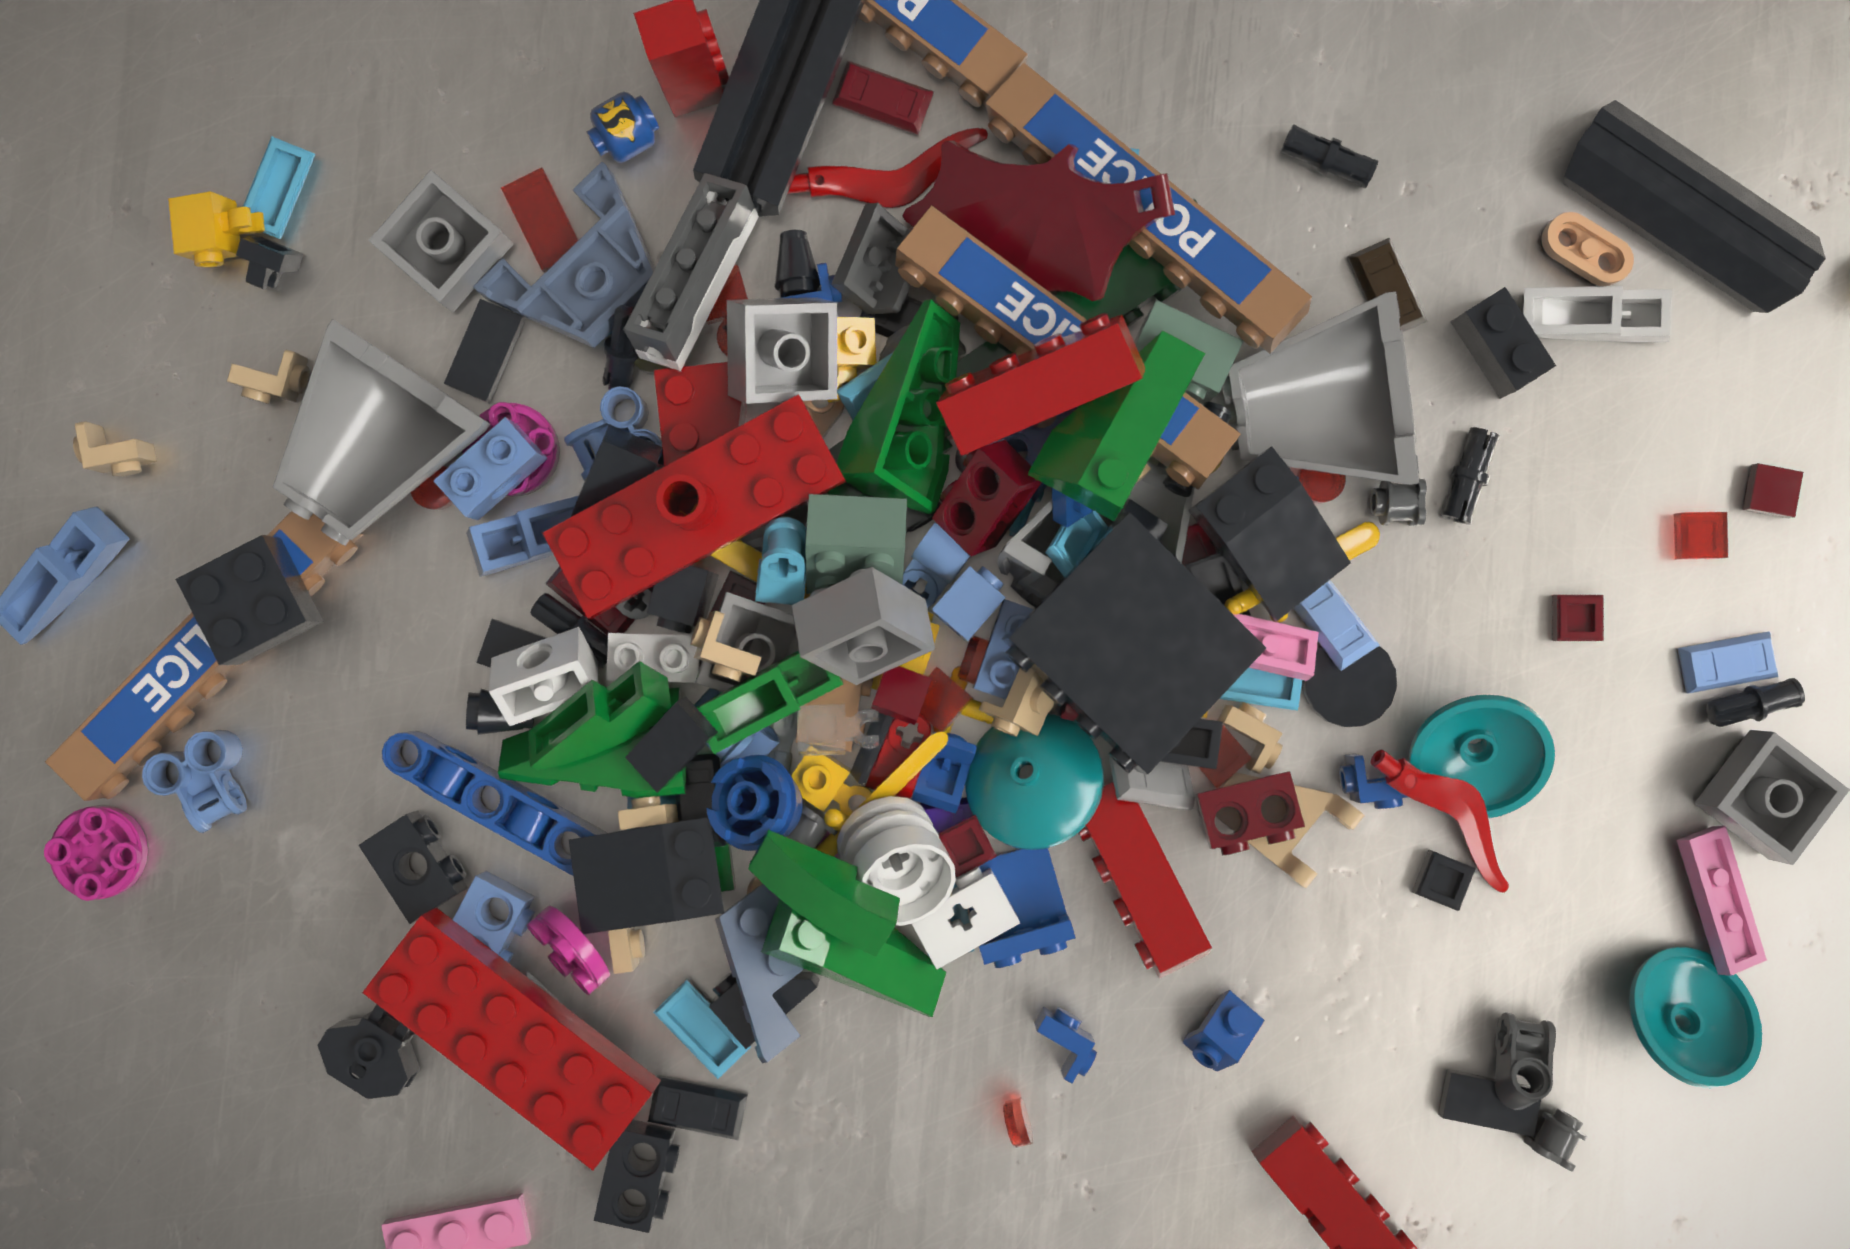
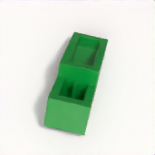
(765, 699)
(600, 718)
(826, 892)

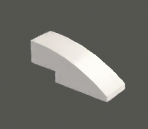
(1599, 313)

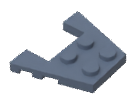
(590, 279)
(758, 974)

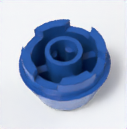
(752, 798)

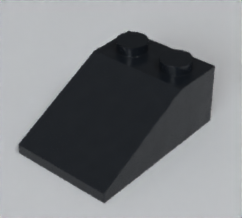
(1271, 533)
(646, 876)

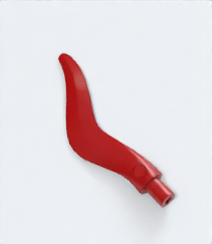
(887, 188)
(1454, 798)

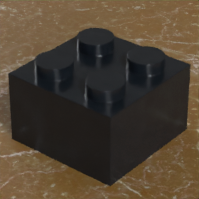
(249, 600)

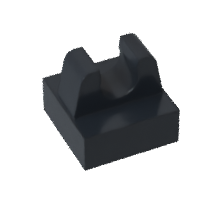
(267, 261)

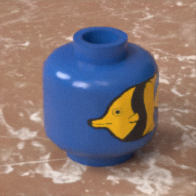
(622, 127)

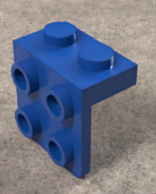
(1036, 899)

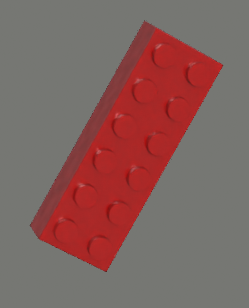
(512, 1037)

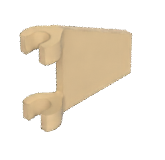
(1273, 810)

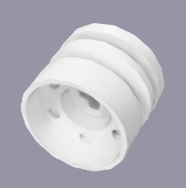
(899, 854)

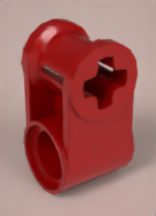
(895, 752)

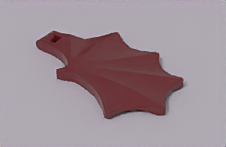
(1044, 215)

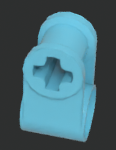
(783, 564)

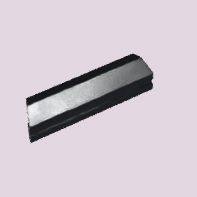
(776, 95)
(1692, 210)

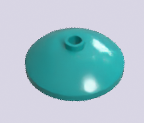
(1507, 763)
(1048, 804)
(1714, 1012)

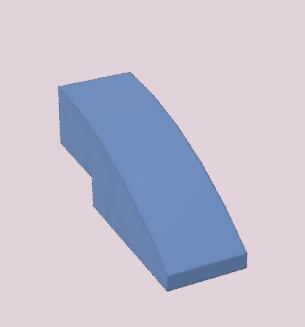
(516, 538)
(59, 573)

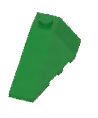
(899, 430)
(1108, 441)
(603, 769)
(897, 973)

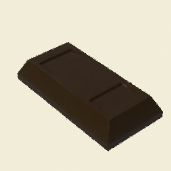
(1381, 272)

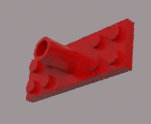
(740, 484)

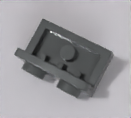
(868, 265)

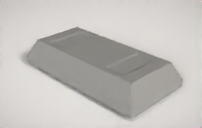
(1164, 786)

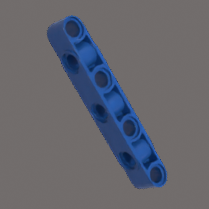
(458, 783)

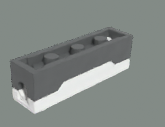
(691, 272)

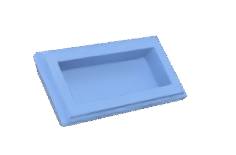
(1339, 627)
(1728, 662)

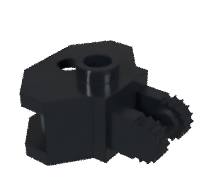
(373, 1050)

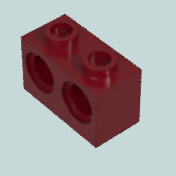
(992, 502)
(1247, 800)

